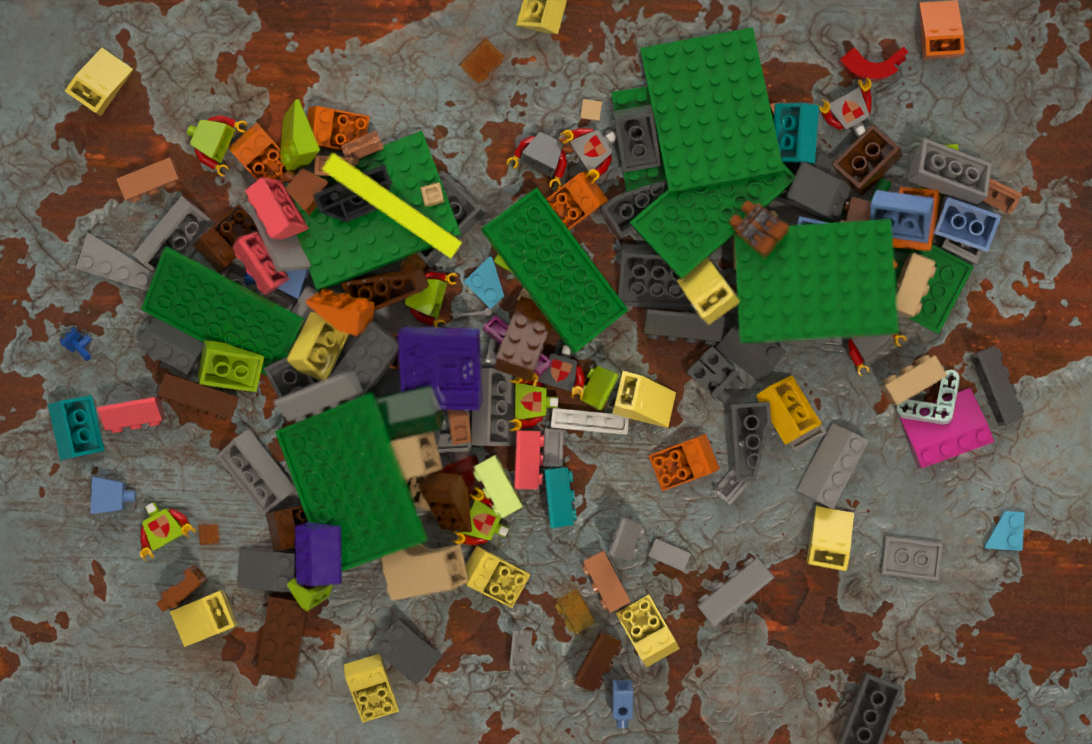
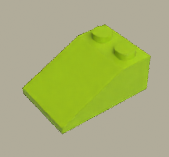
(297, 140)
(229, 367)
(598, 387)

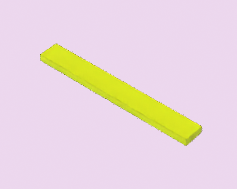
(391, 205)

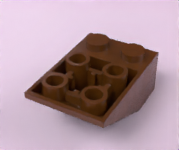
(219, 239)
(447, 500)
(282, 526)

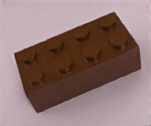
(524, 341)
(282, 638)

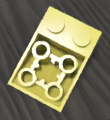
(99, 81)
(708, 291)
(643, 400)
(830, 538)
(495, 576)
(204, 618)
(647, 631)
(370, 687)

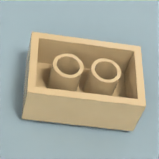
(913, 284)
(912, 379)

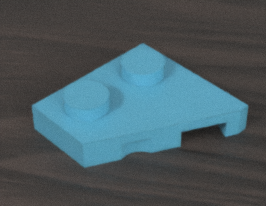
(486, 284)
(1008, 532)

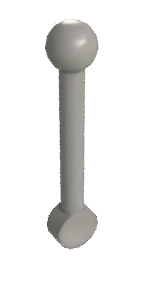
(487, 311)

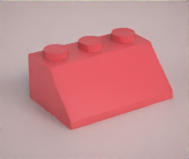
(275, 208)
(258, 263)
(132, 414)
(528, 459)

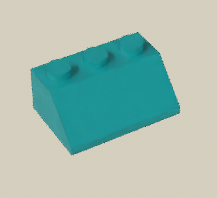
(796, 131)
(76, 427)
(560, 497)

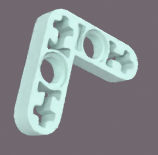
(941, 405)

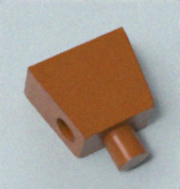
(302, 188)

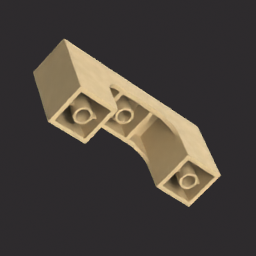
(419, 568)

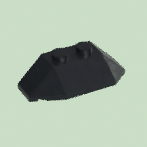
(344, 203)

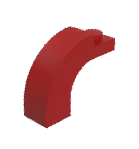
(860, 68)

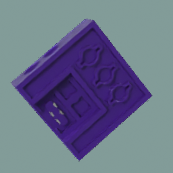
(445, 360)

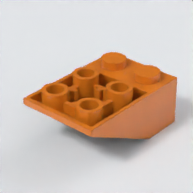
(941, 30)
(336, 127)
(259, 154)
(930, 193)
(577, 200)
(342, 311)
(684, 462)

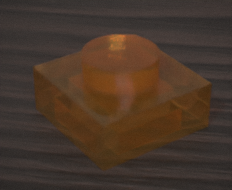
(412, 262)
(209, 534)

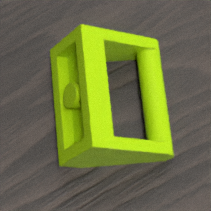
(311, 598)

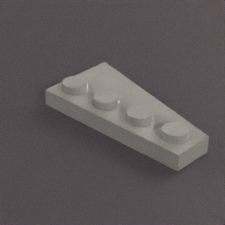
(109, 263)

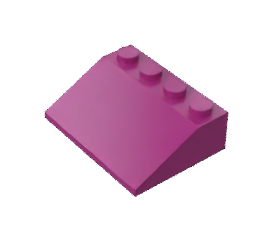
(939, 442)

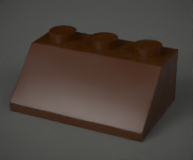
(867, 160)
(598, 661)

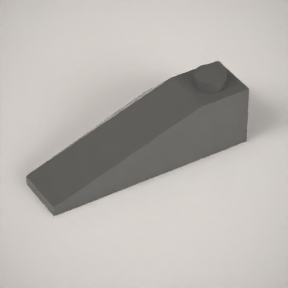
(627, 206)
(748, 434)

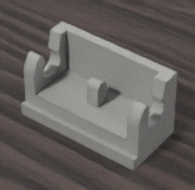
(960, 250)
(729, 489)
(520, 649)

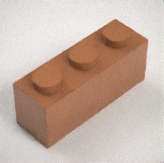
(149, 180)
(605, 581)

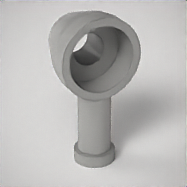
(490, 356)

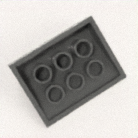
(465, 211)
(648, 280)

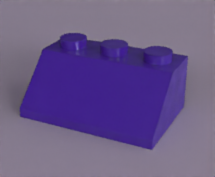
(318, 554)

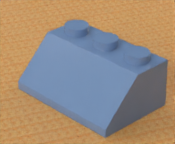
(909, 214)
(966, 223)

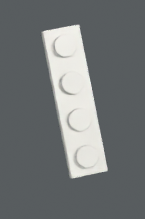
(589, 421)

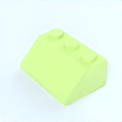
(498, 486)

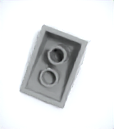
(625, 539)

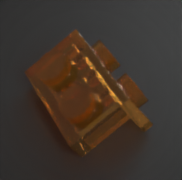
(481, 61)

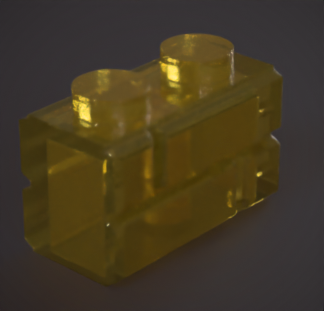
(575, 611)

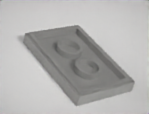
(911, 558)

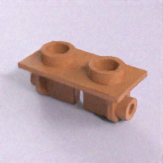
(363, 146)

